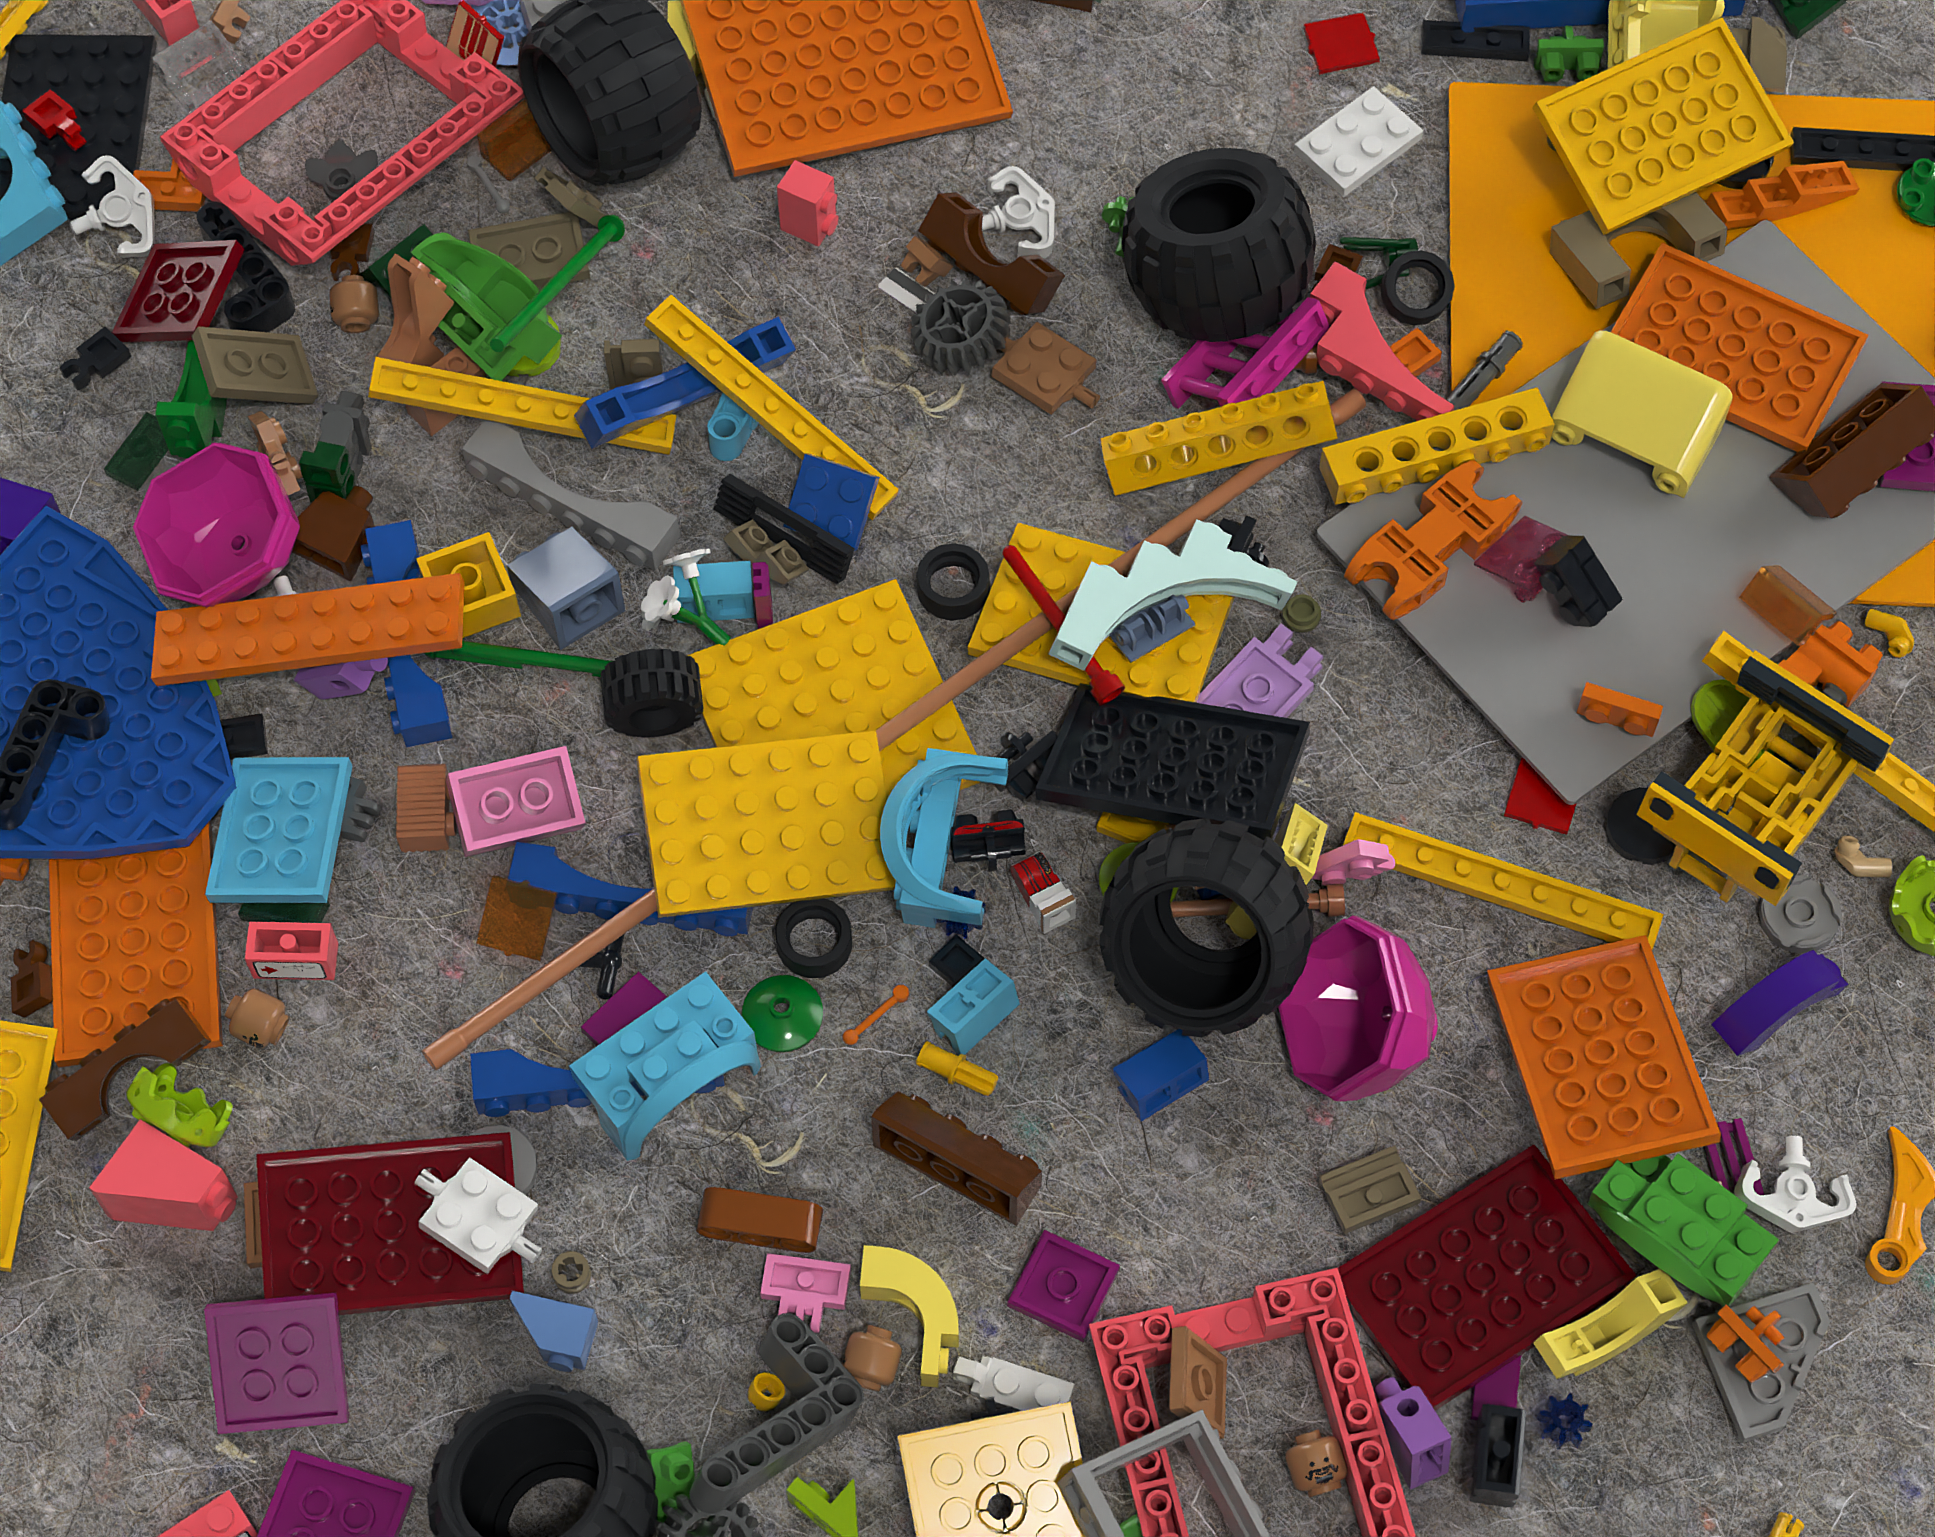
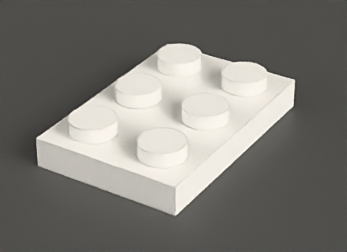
(1358, 141)

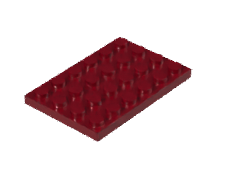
(352, 1220)
(1482, 1277)

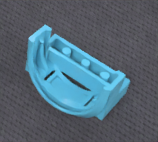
(922, 869)
(666, 1058)

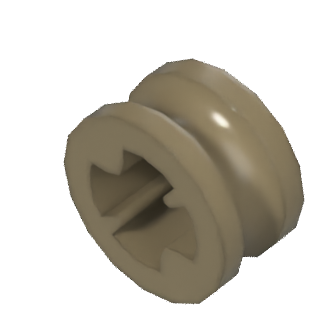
(561, 1281)

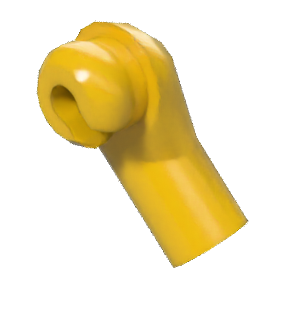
(1896, 630)

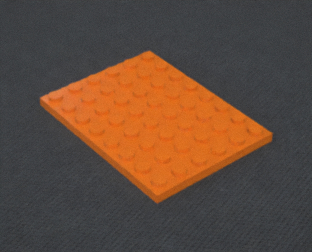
(841, 74)

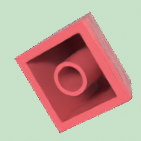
(163, 1184)

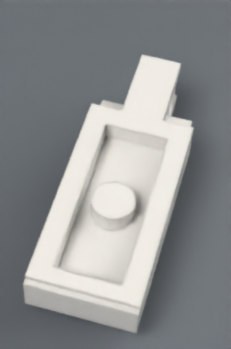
(1011, 1384)

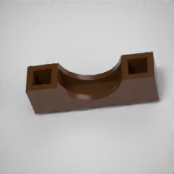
(956, 229)
(82, 1099)

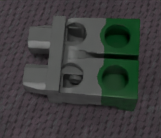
(340, 448)

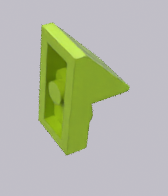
(835, 1519)

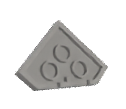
(1767, 1403)

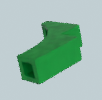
(192, 414)

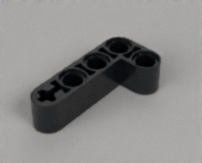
(259, 290)
(37, 754)

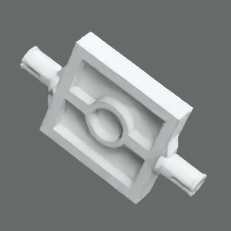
(478, 1215)

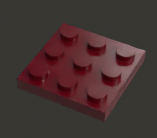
(178, 290)

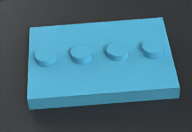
(280, 830)

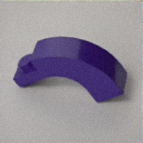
(1777, 1000)

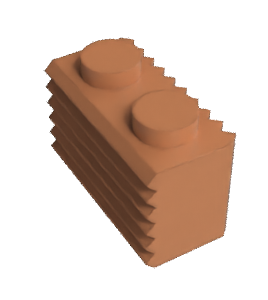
(423, 808)

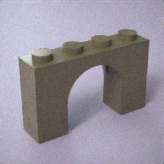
(1599, 269)

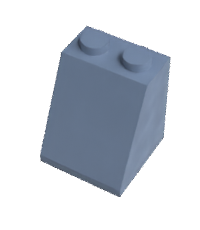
(567, 586)

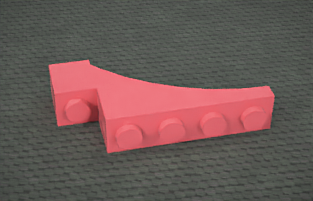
(1359, 352)

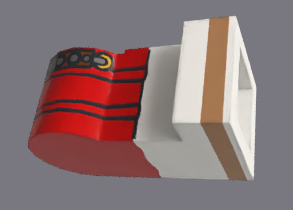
(1043, 892)

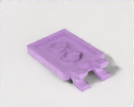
(1263, 679)

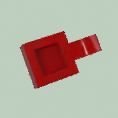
(54, 115)

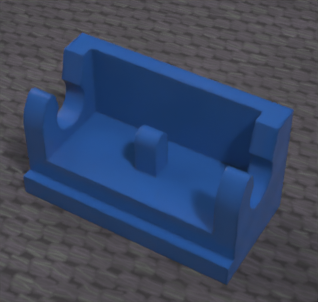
(1161, 1074)

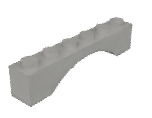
(633, 528)

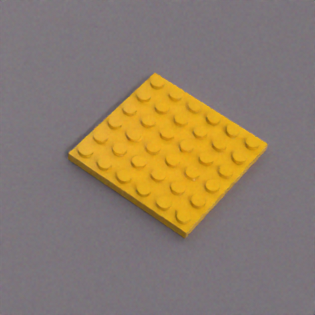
(830, 675)

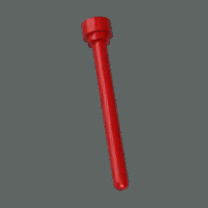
(1103, 683)

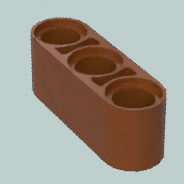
(759, 1219)

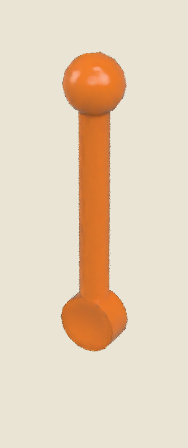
(900, 995)

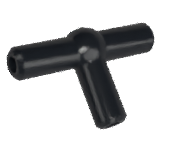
(609, 963)

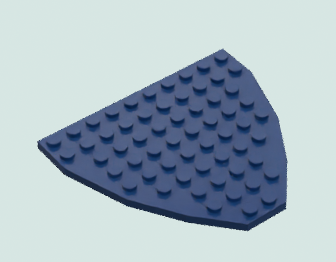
(90, 621)

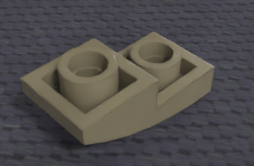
(754, 545)

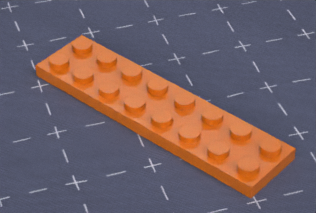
(308, 629)

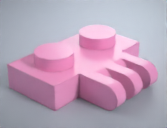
(1353, 860)
(805, 1286)

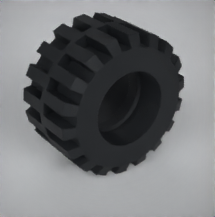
(651, 693)

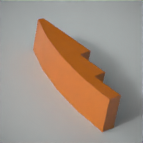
(1789, 194)

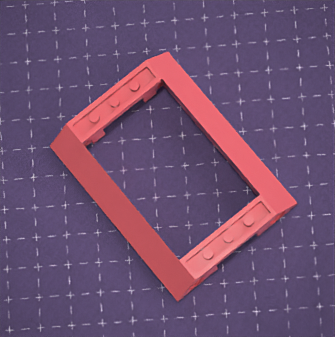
(210, 134)
(1278, 1309)

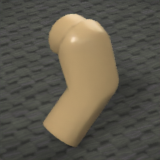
(1857, 863)

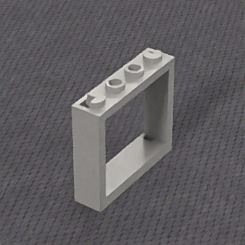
(1204, 1446)

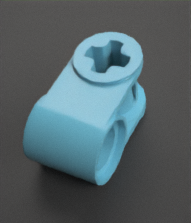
(732, 422)

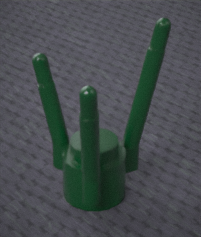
(1391, 250)

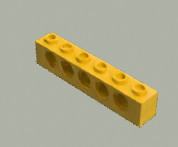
(1449, 431)
(1218, 438)

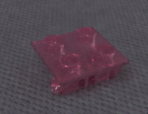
(1515, 555)

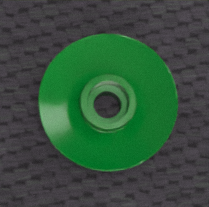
(787, 1029)

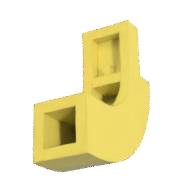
(906, 1280)
(1612, 1327)

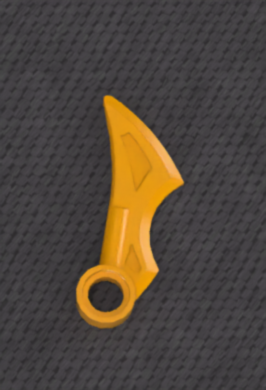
(1911, 1194)

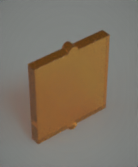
(516, 918)

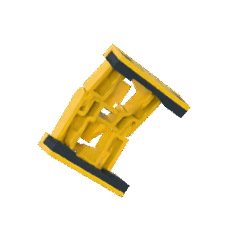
(1772, 801)

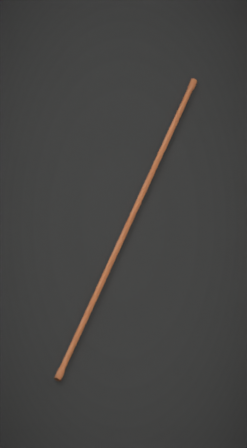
(458, 1039)

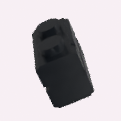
(1577, 581)
(1498, 1455)

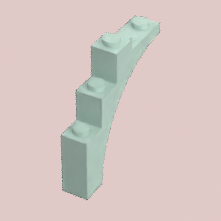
(1201, 568)

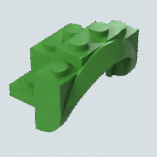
(487, 300)
(1684, 1224)

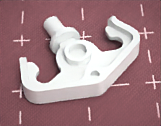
(124, 206)
(1028, 210)
(1794, 1197)

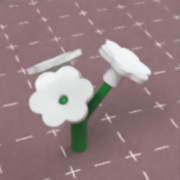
(663, 602)

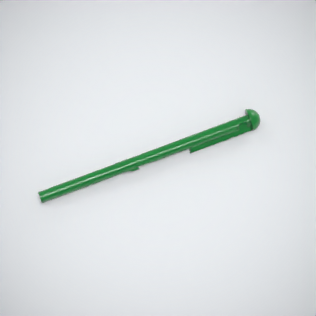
(610, 229)
(517, 657)

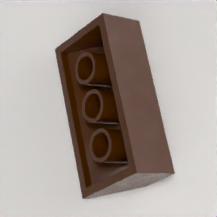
(1858, 449)
(956, 1156)

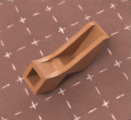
(418, 310)

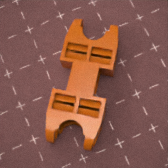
(1415, 557)

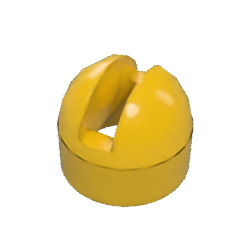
(760, 1385)

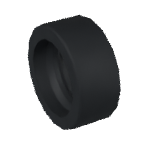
(1435, 266)
(948, 556)
(813, 966)

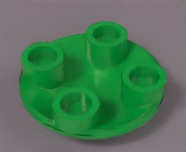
(1917, 192)

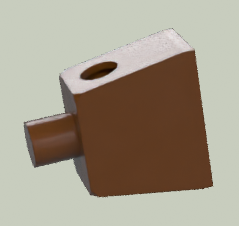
(334, 531)

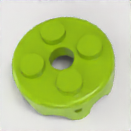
(1911, 905)
(180, 1114)

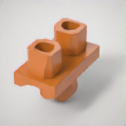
(1760, 1358)

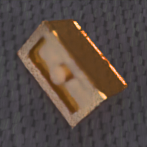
(513, 142)
(1786, 603)

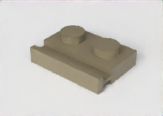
(572, 196)
(632, 361)
(1369, 1189)

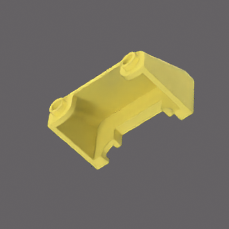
(1646, 24)
(1643, 408)

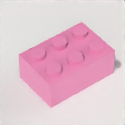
(515, 801)

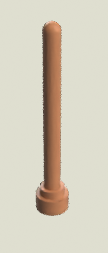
(1326, 900)

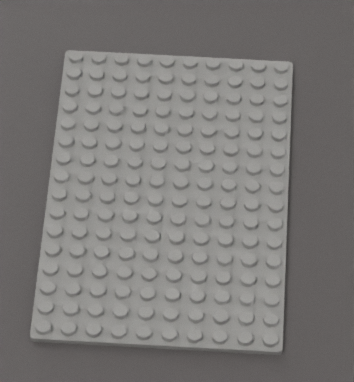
(1667, 555)

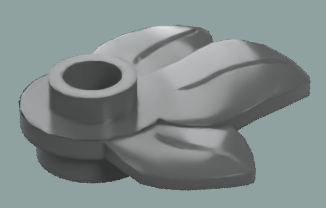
(340, 168)

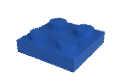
(834, 497)

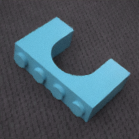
(31, 203)

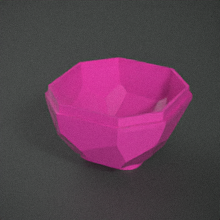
(203, 515)
(1358, 1012)

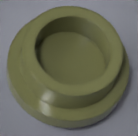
(1301, 613)

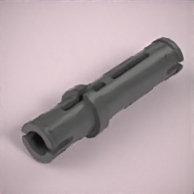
(1488, 366)

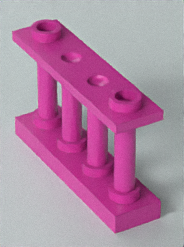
(1259, 375)

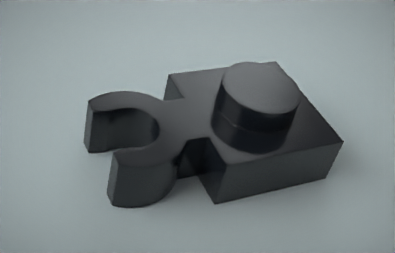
(97, 355)

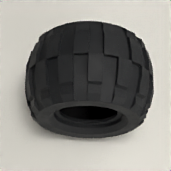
(609, 88)
(1218, 244)
(1176, 977)
(536, 1439)

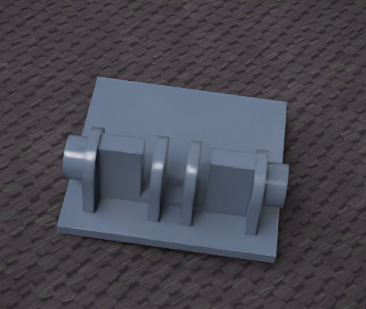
(1152, 627)

